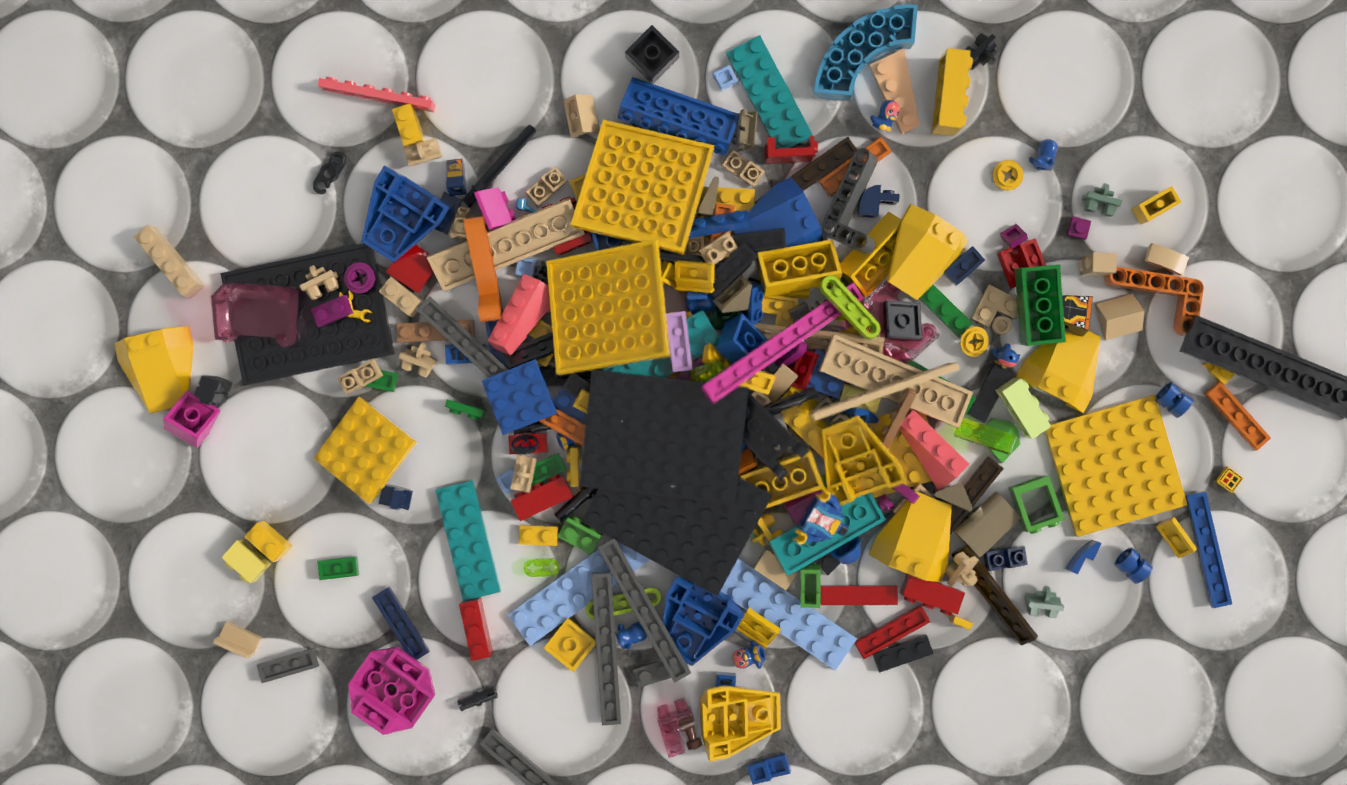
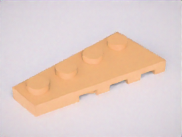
(895, 85)

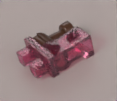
(673, 724)

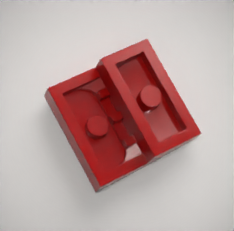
(1021, 256)
(412, 269)
(803, 368)

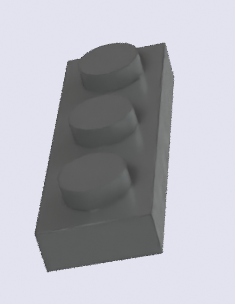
(287, 665)

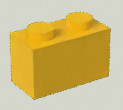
(408, 125)
(1156, 205)
(268, 541)

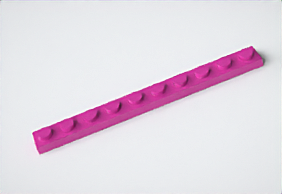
(773, 348)

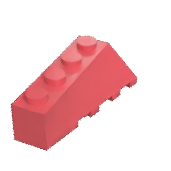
(521, 314)
(936, 455)

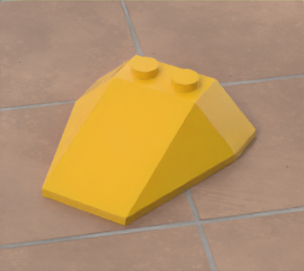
(923, 251)
(158, 365)
(1064, 369)
(857, 461)
(916, 539)
(737, 719)

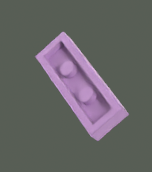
(678, 341)

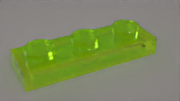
(986, 436)

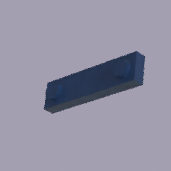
(400, 623)

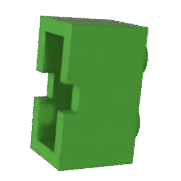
(811, 586)

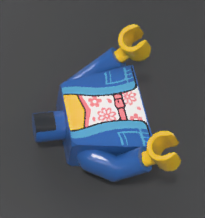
(821, 519)

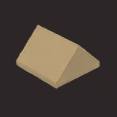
(1120, 316)

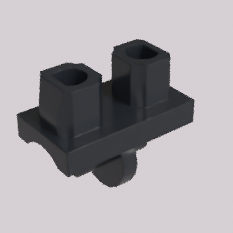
(985, 51)

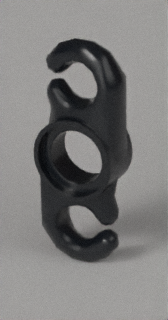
(331, 164)

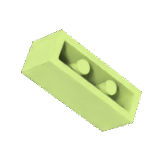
(1023, 407)

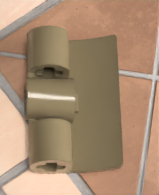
(987, 524)

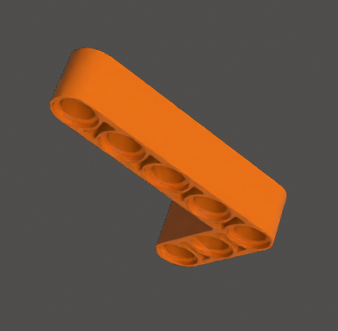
(481, 255)
(1163, 287)

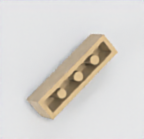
(169, 261)

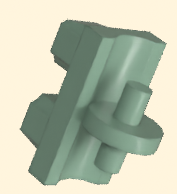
(1093, 199)
(1044, 600)

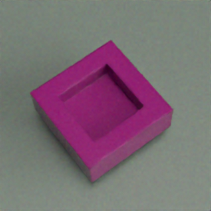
(1078, 228)
(1013, 236)

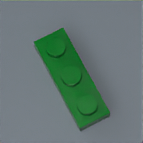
(945, 311)

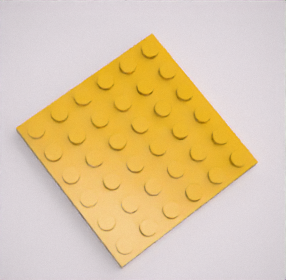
(642, 186)
(608, 308)
(1115, 466)

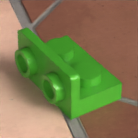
(579, 534)

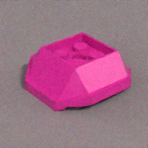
(375, 702)

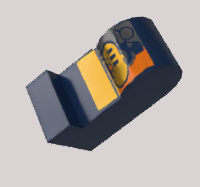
(456, 177)

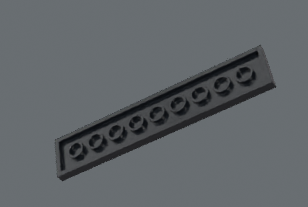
(1266, 365)

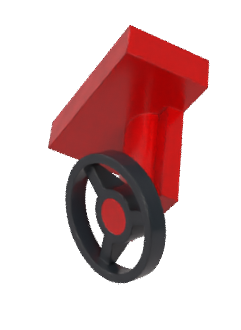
(528, 444)

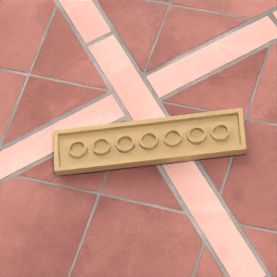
(508, 243)
(872, 370)

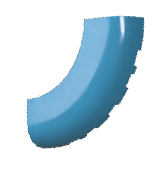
(861, 43)

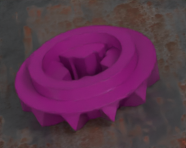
(351, 274)

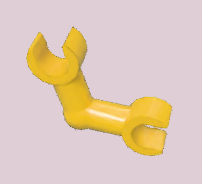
(357, 314)

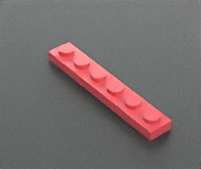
(369, 92)

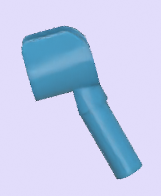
(521, 205)

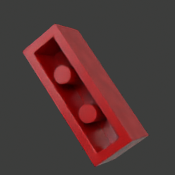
(541, 497)
(932, 594)
(476, 629)

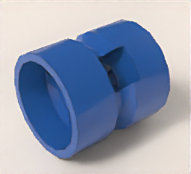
(1176, 402)
(1136, 568)

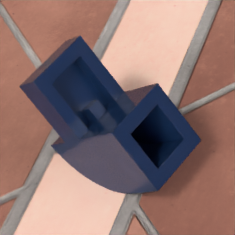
(872, 198)
(396, 497)

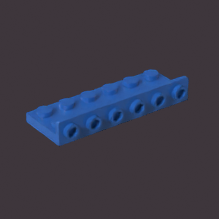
(677, 115)

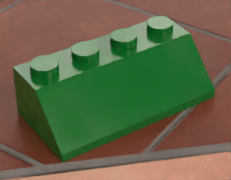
(1040, 305)

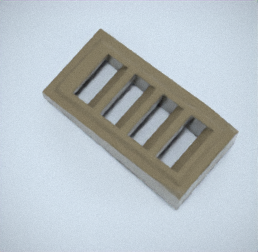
(707, 205)

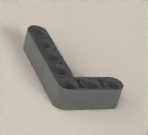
(849, 204)

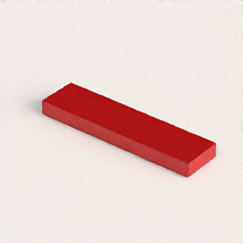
(859, 595)
(892, 631)

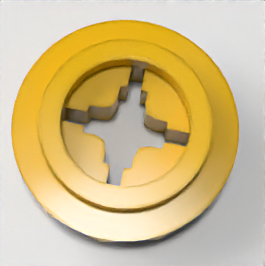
(1016, 174)
(979, 346)

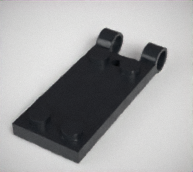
(764, 432)

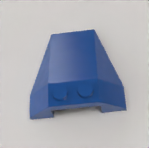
(785, 208)
(400, 214)
(698, 618)

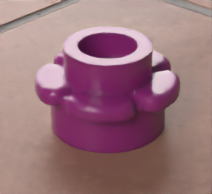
(884, 502)

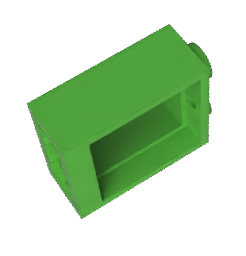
(1029, 485)

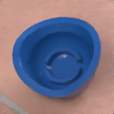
(848, 552)

